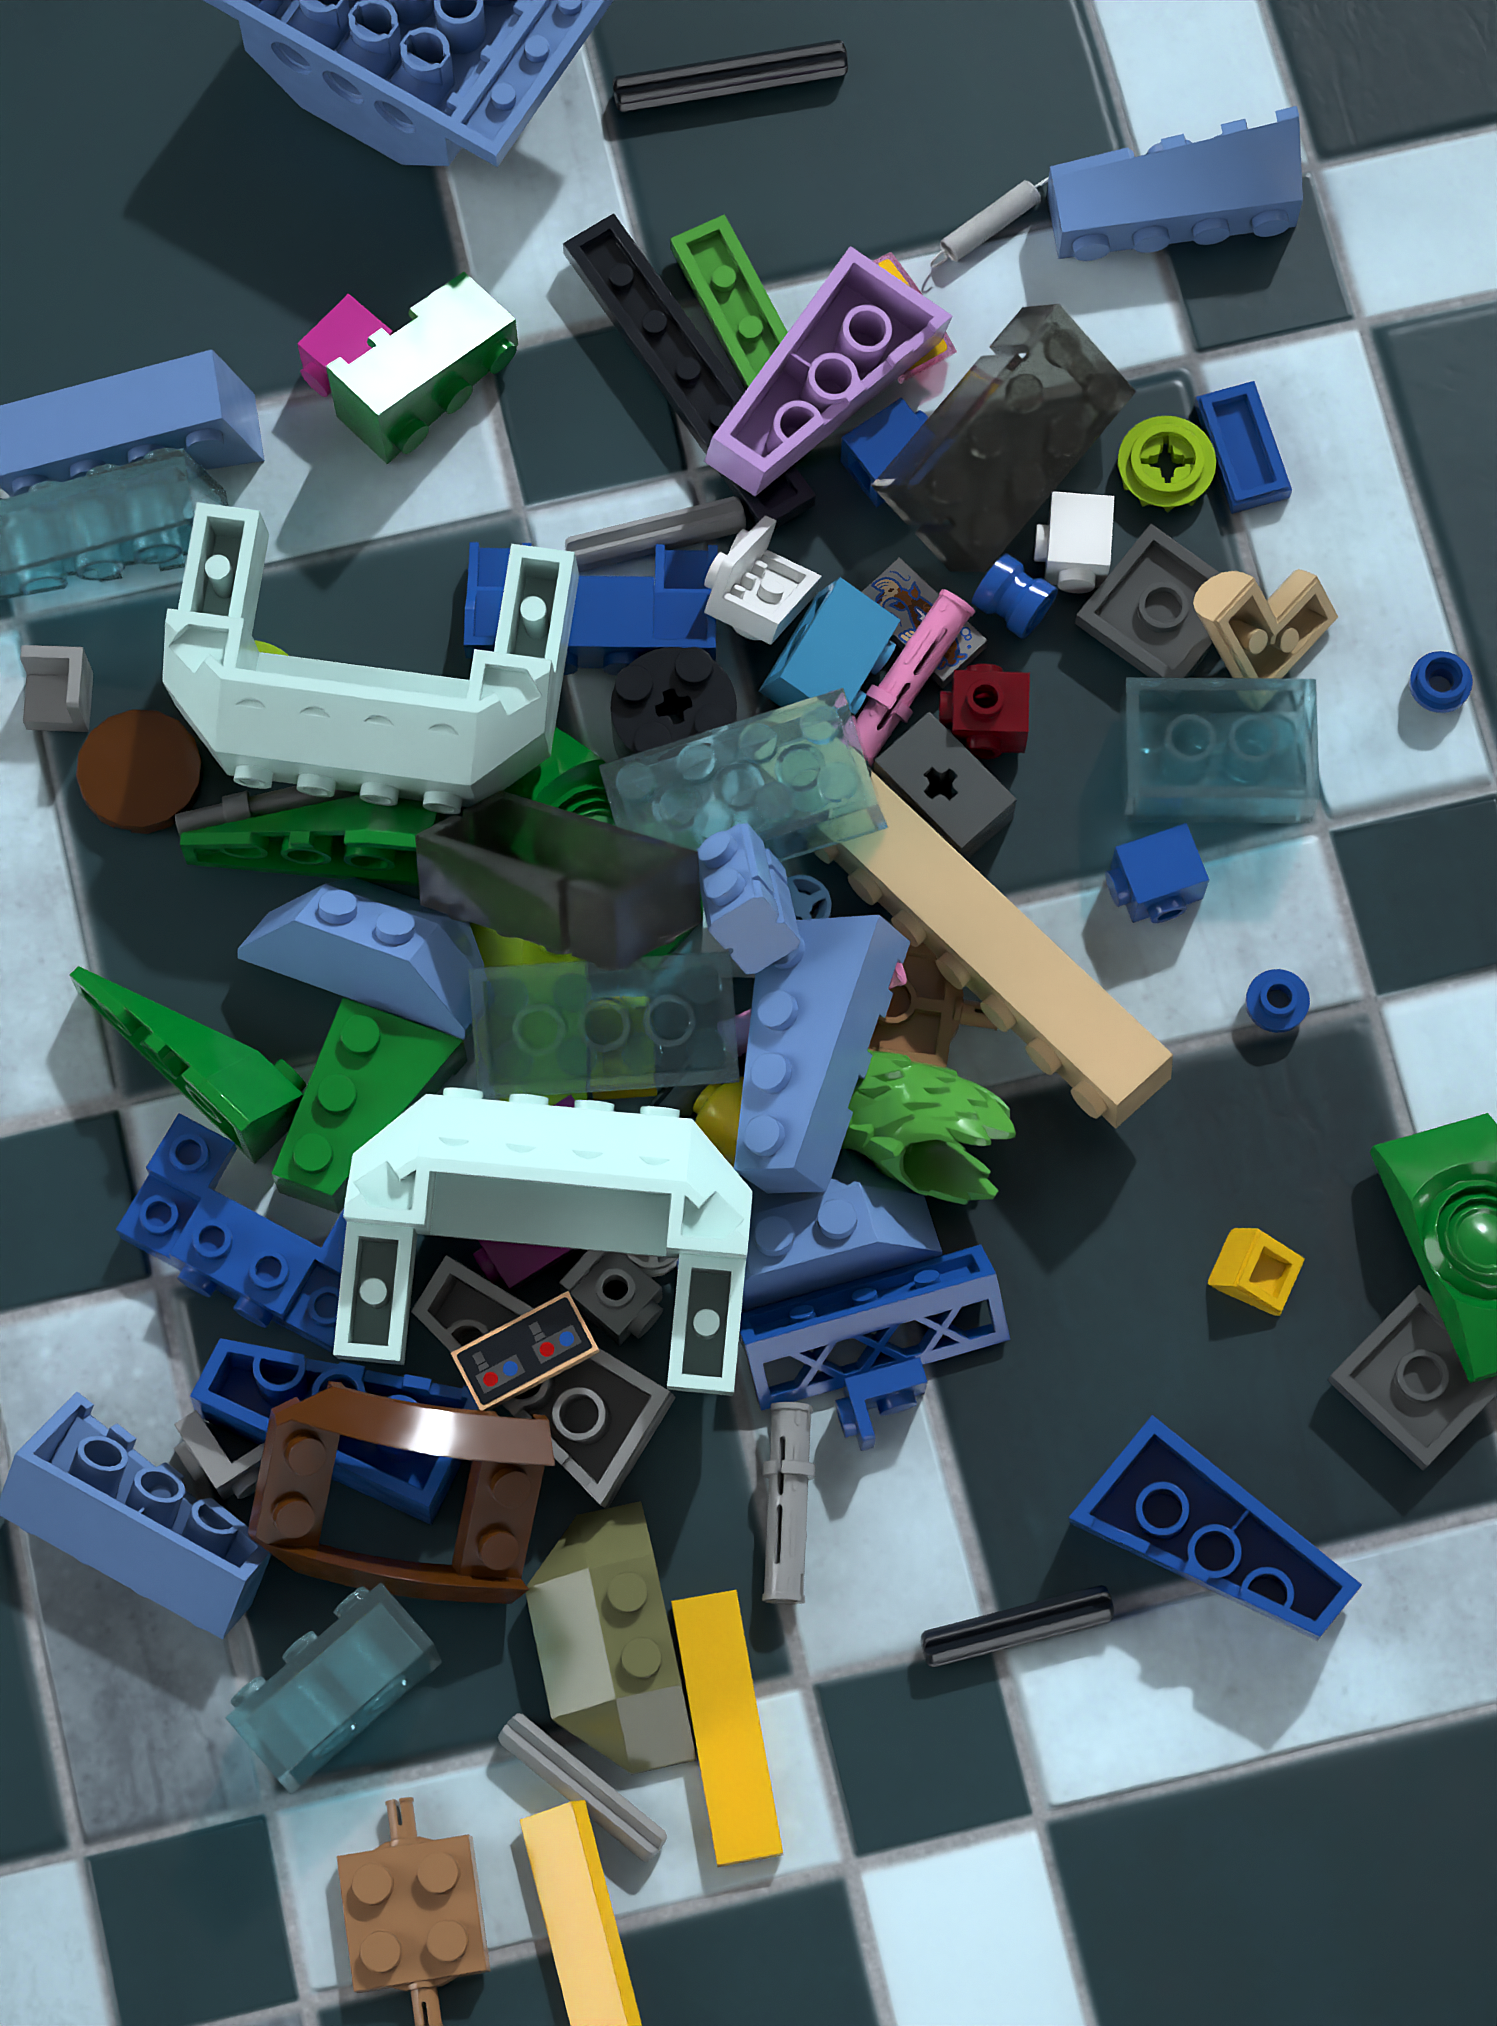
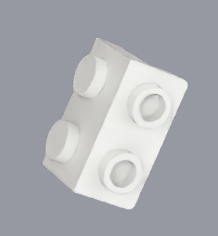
(756, 587)

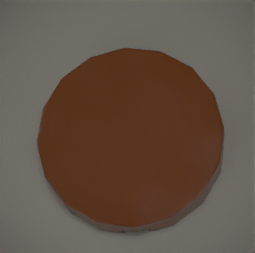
(139, 771)

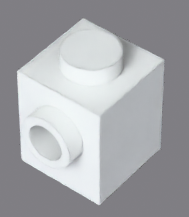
(1076, 541)

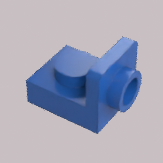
(887, 1388)

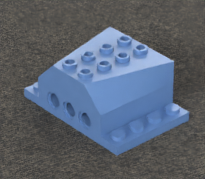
(418, 72)

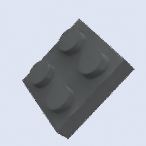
(1148, 608)
(1413, 1381)

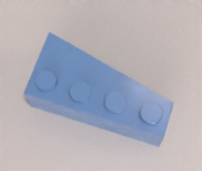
(123, 417)
(811, 1047)

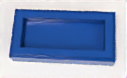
(1243, 447)

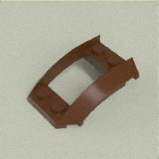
(495, 1515)

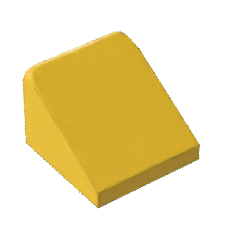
(1256, 1269)

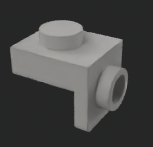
(204, 1456)

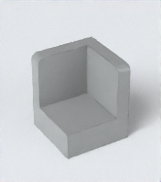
(57, 688)

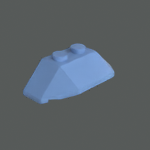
(373, 951)
(834, 1236)

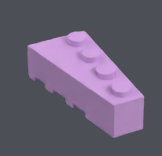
(832, 362)

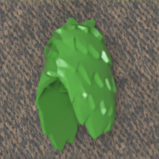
(912, 1123)

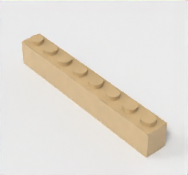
(1005, 962)

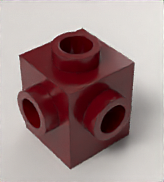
(987, 710)

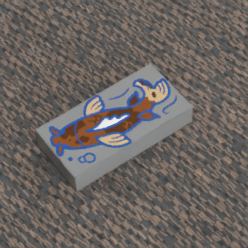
(910, 599)

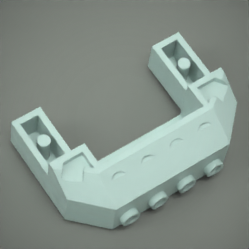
(356, 723)
(554, 1182)

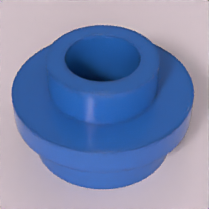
(1446, 666)
(1270, 1017)

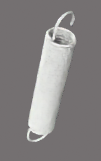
(989, 221)

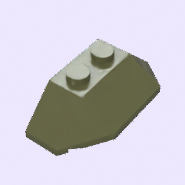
(610, 1642)

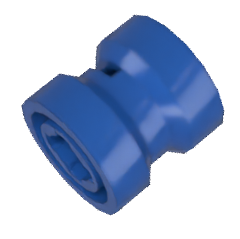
(1014, 596)

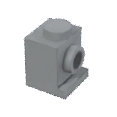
(620, 1317)

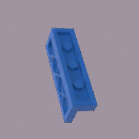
(869, 1306)

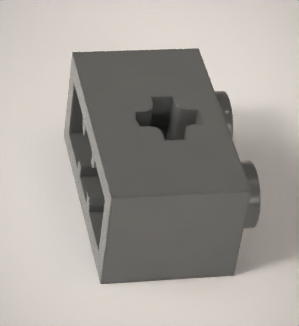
(937, 760)

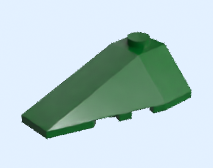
(320, 840)
(218, 1075)

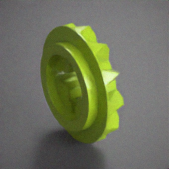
(1187, 447)

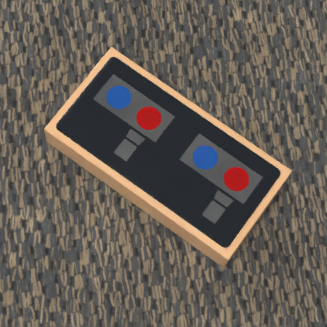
(525, 1352)

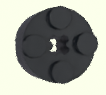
(664, 685)

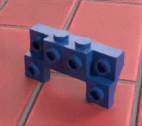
(612, 615)
(227, 1244)

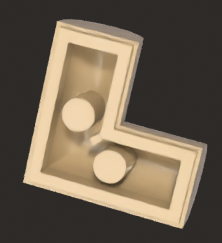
(1260, 634)

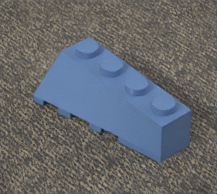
(1180, 191)
(132, 1519)

